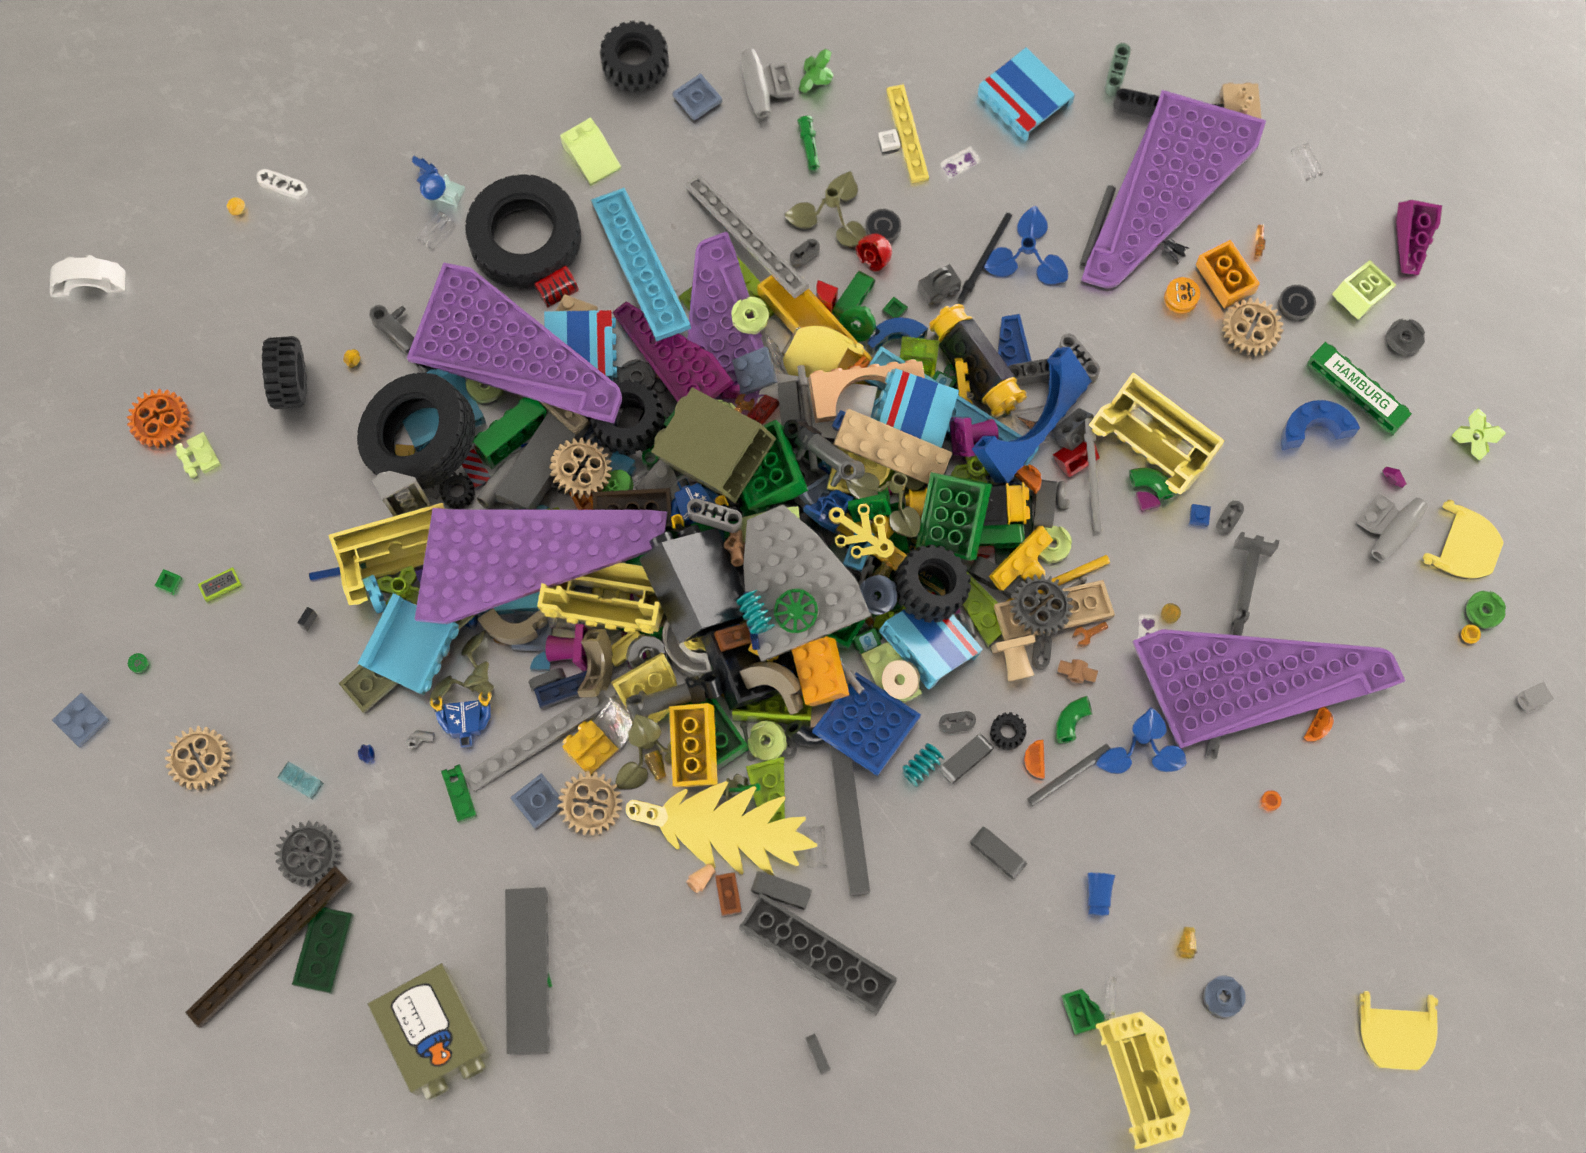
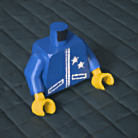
(687, 492)
(464, 718)

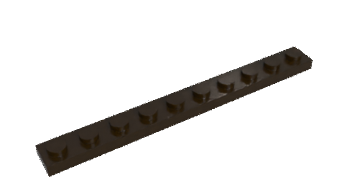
(267, 947)

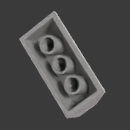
(400, 492)

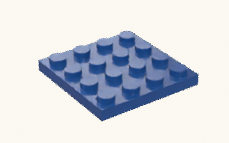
(867, 725)

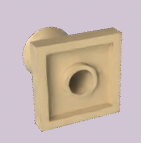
(1016, 657)

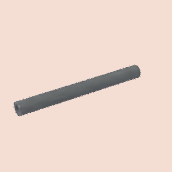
(1098, 224)
(1067, 776)

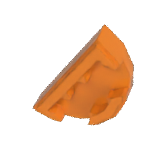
(1030, 476)
(1320, 726)
(1035, 759)

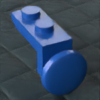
(431, 182)

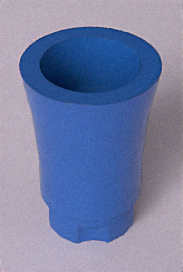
(1100, 893)

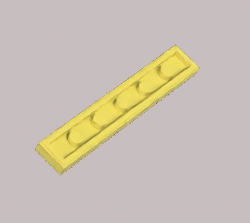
(907, 133)

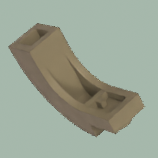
(512, 632)
(600, 665)
(778, 677)

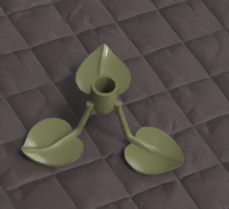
(843, 188)
(906, 520)
(476, 681)
(644, 735)

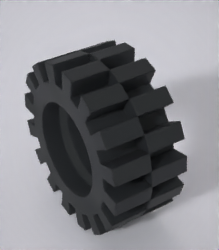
(465, 498)
(1013, 720)

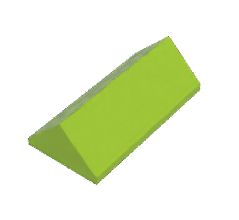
(772, 710)

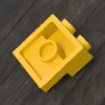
(589, 747)

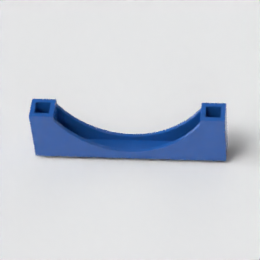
(1066, 384)

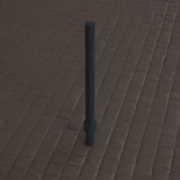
(969, 285)

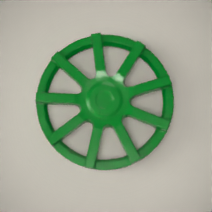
(795, 610)

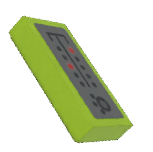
(219, 584)

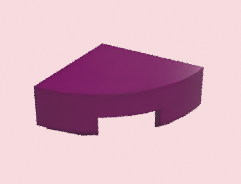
(731, 392)
(1396, 475)
(1147, 500)

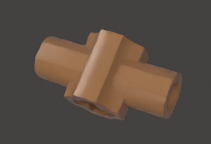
(736, 547)
(1077, 671)

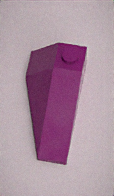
(1415, 231)

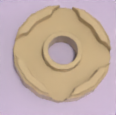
(890, 681)

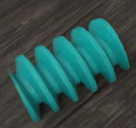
(754, 613)
(922, 764)

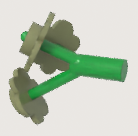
(738, 785)

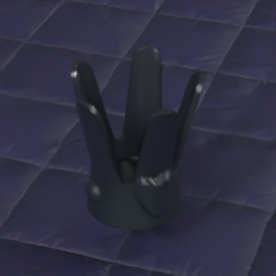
(1171, 247)

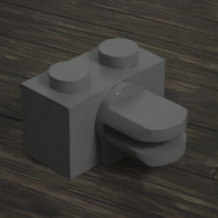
(939, 285)

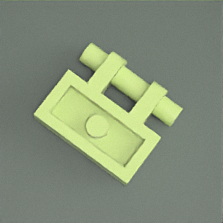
(203, 452)

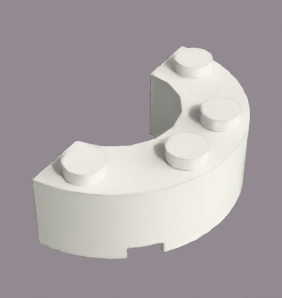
(86, 272)
(681, 657)

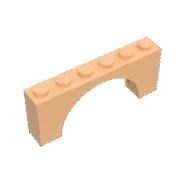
(827, 386)

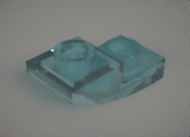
(300, 780)

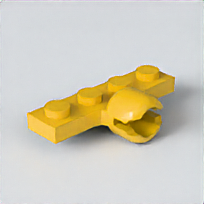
(897, 556)
(1022, 560)

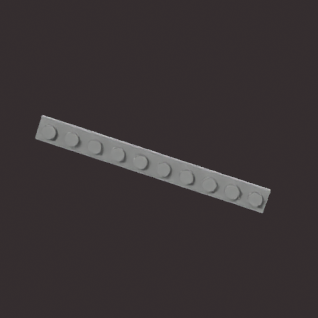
(747, 236)
(539, 738)

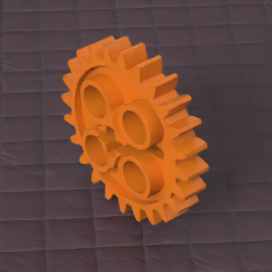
(151, 404)

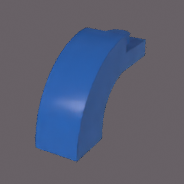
(894, 330)

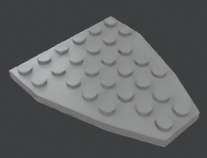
(789, 555)

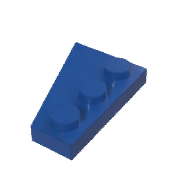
(1012, 341)

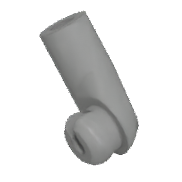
(1060, 494)
(967, 623)
(418, 737)

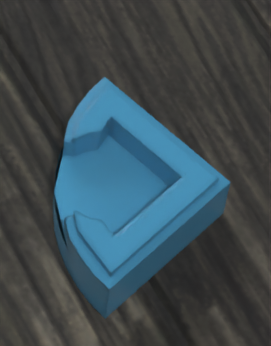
(540, 663)

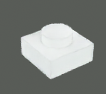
(888, 140)

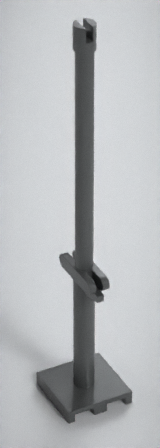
(1255, 548)

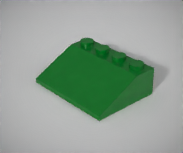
(778, 474)
(954, 514)

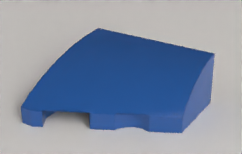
(820, 510)

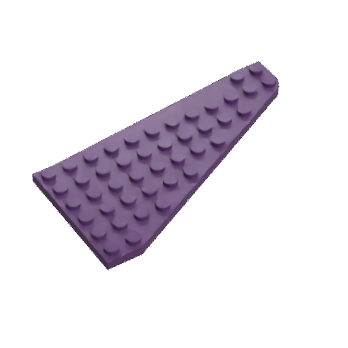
(1175, 169)
(715, 291)
(492, 340)
(503, 555)
(1238, 682)

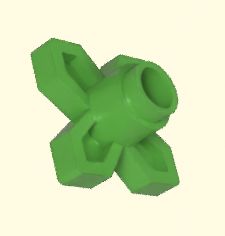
(816, 71)

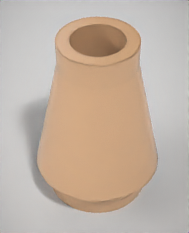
(699, 879)

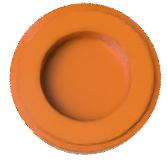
(1271, 800)

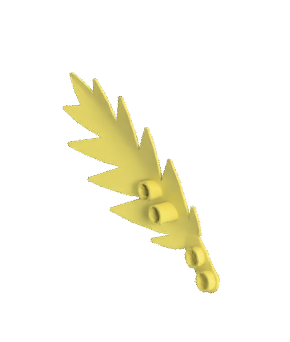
(699, 824)

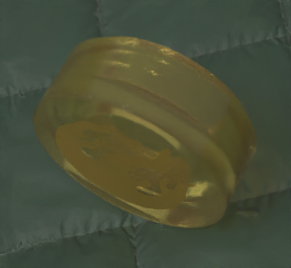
(1170, 613)

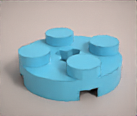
(375, 594)

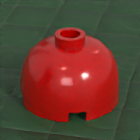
(875, 251)

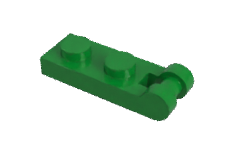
(459, 794)

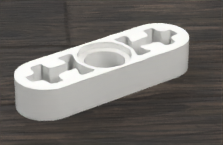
(276, 178)

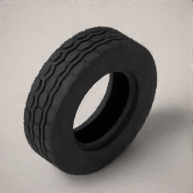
(516, 194)
(393, 405)

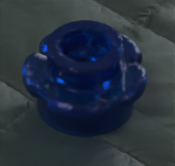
(366, 753)

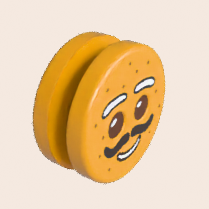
(1182, 295)

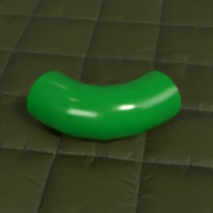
(1153, 479)
(1070, 717)

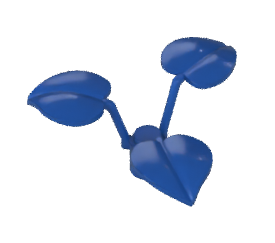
(1030, 226)
(1145, 728)

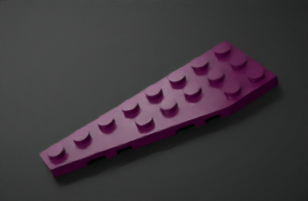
(675, 358)

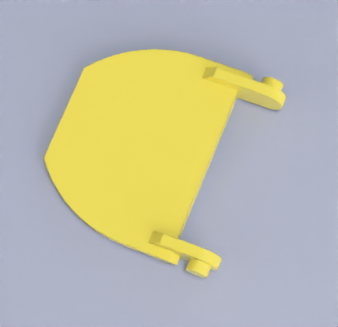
(817, 350)
(1470, 545)
(1397, 1036)

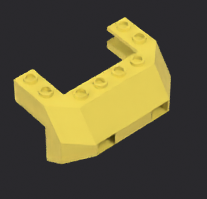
(1161, 435)
(384, 546)
(609, 600)
(1146, 1078)

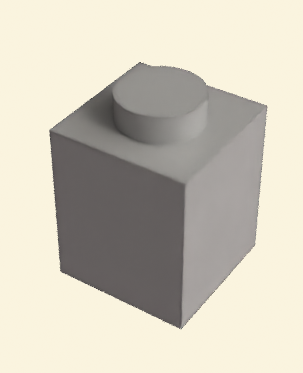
(1535, 697)

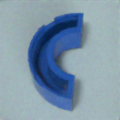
(1318, 413)

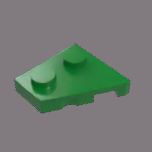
(1082, 1011)

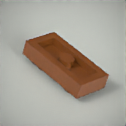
(733, 637)
(728, 894)

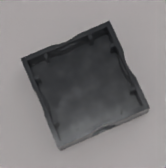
(731, 661)

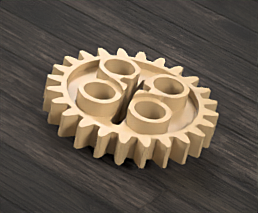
(1236, 319)
(596, 477)
(182, 767)
(587, 821)

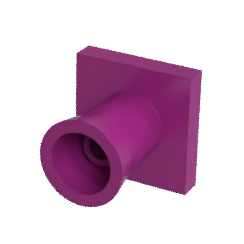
(966, 435)
(568, 648)

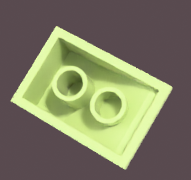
(590, 151)
(1363, 289)
(875, 662)

